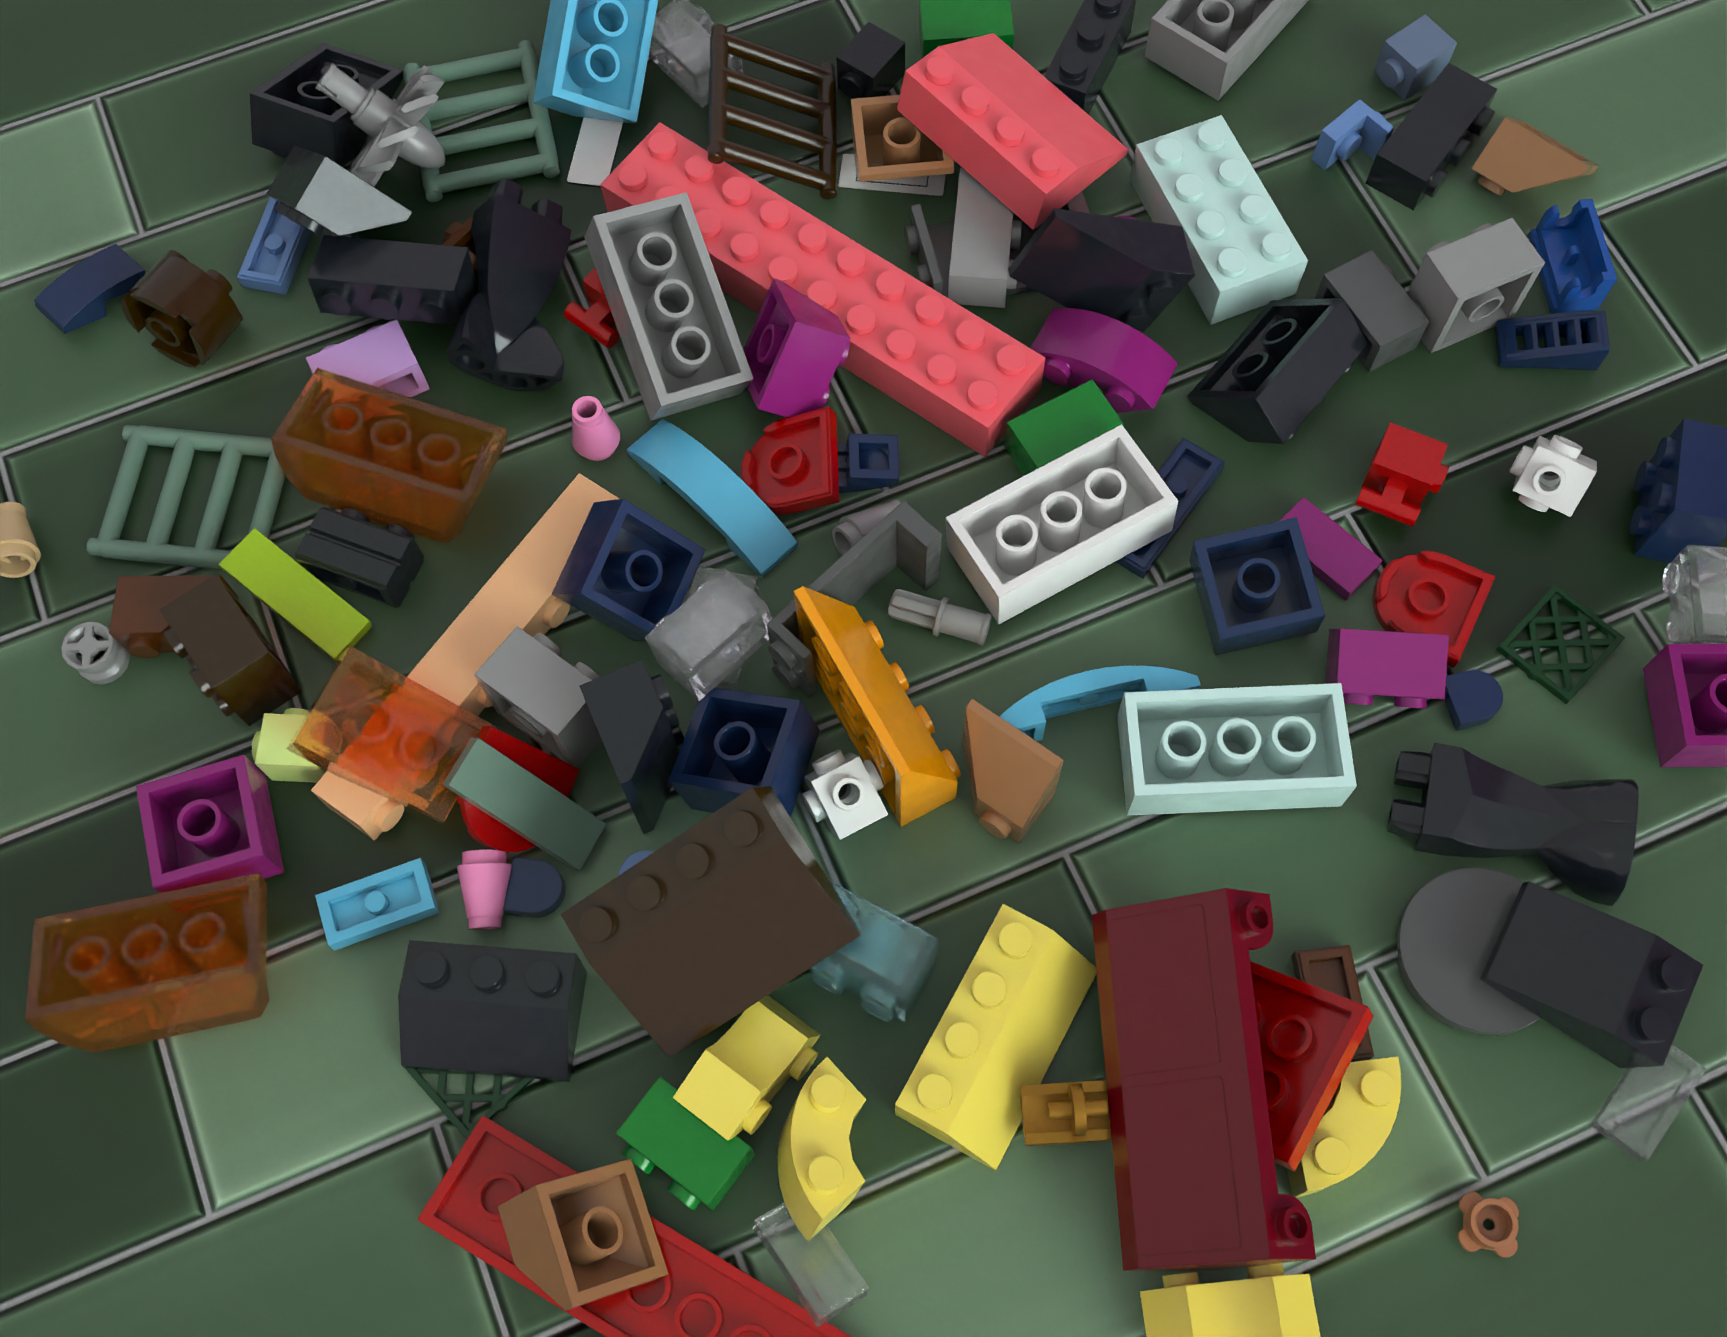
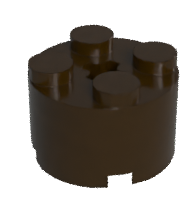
(182, 309)

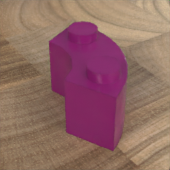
(1118, 358)

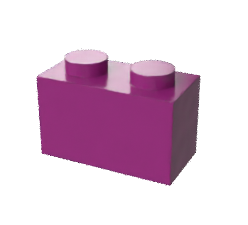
(1387, 665)

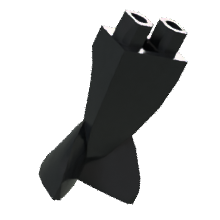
(517, 268)
(1487, 812)

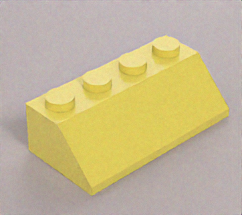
(996, 1037)

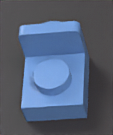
(1354, 128)

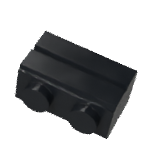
(361, 556)

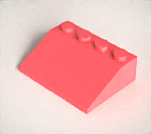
(1007, 125)

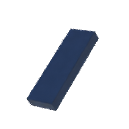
(1188, 475)

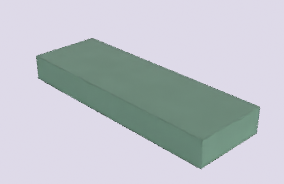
(524, 803)

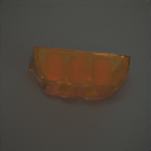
(386, 455)
(151, 966)

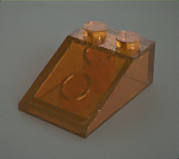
(386, 734)

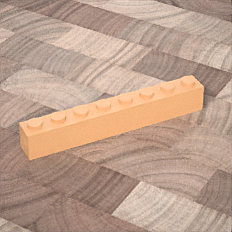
(511, 598)

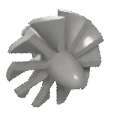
(390, 124)

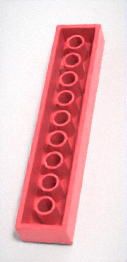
(899, 329)

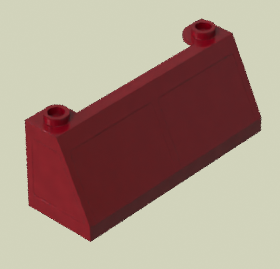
(1191, 1086)

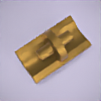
(1065, 1113)

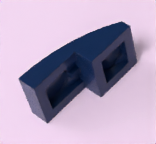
(82, 290)
(868, 462)

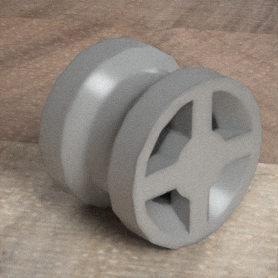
(85, 643)

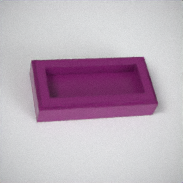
(1332, 551)

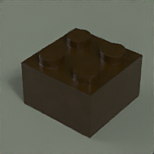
(228, 652)

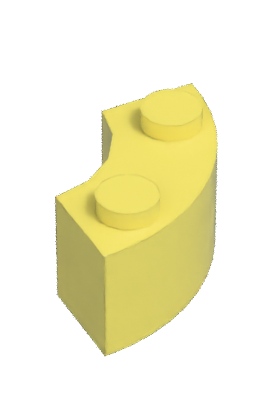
(748, 1068)
(1351, 1127)
(815, 1150)
(1251, 1307)

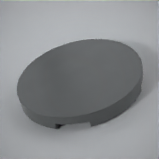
(1447, 943)

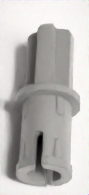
(939, 616)

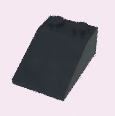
(293, 112)
(1106, 265)
(1593, 976)

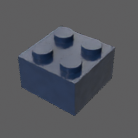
(1682, 492)
(627, 569)
(1256, 586)
(742, 744)

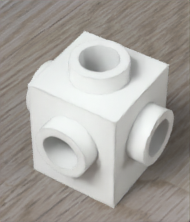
(1559, 491)
(860, 802)

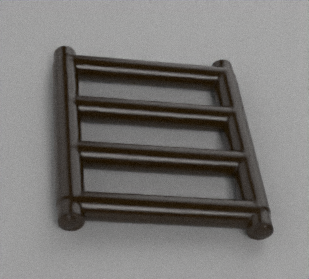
(722, 113)

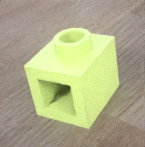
(271, 753)

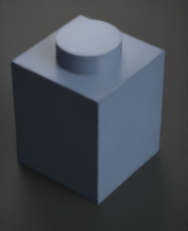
(1414, 57)

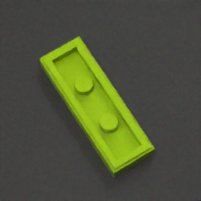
(295, 595)

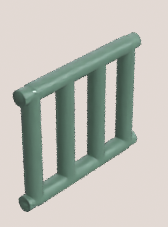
(538, 126)
(184, 443)

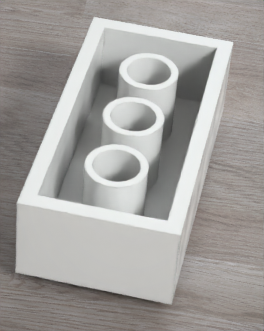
(1060, 523)

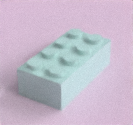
(1229, 221)
(1235, 749)

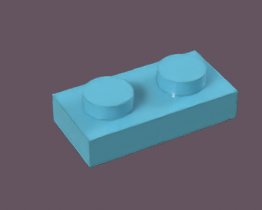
(377, 904)

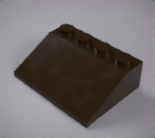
(712, 921)

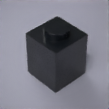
(870, 63)

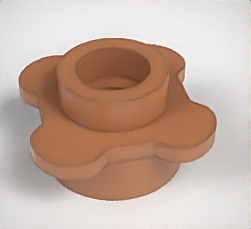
(1501, 1212)

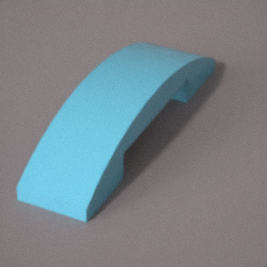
(716, 494)
(1091, 690)

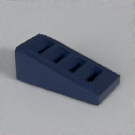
(1575, 326)

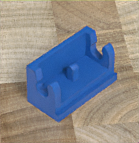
(1576, 258)

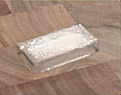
(1647, 1103)
(814, 1268)

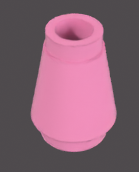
(593, 430)
(484, 887)

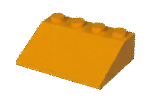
(874, 706)

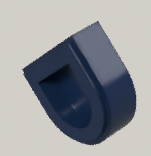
(1472, 698)
(533, 888)

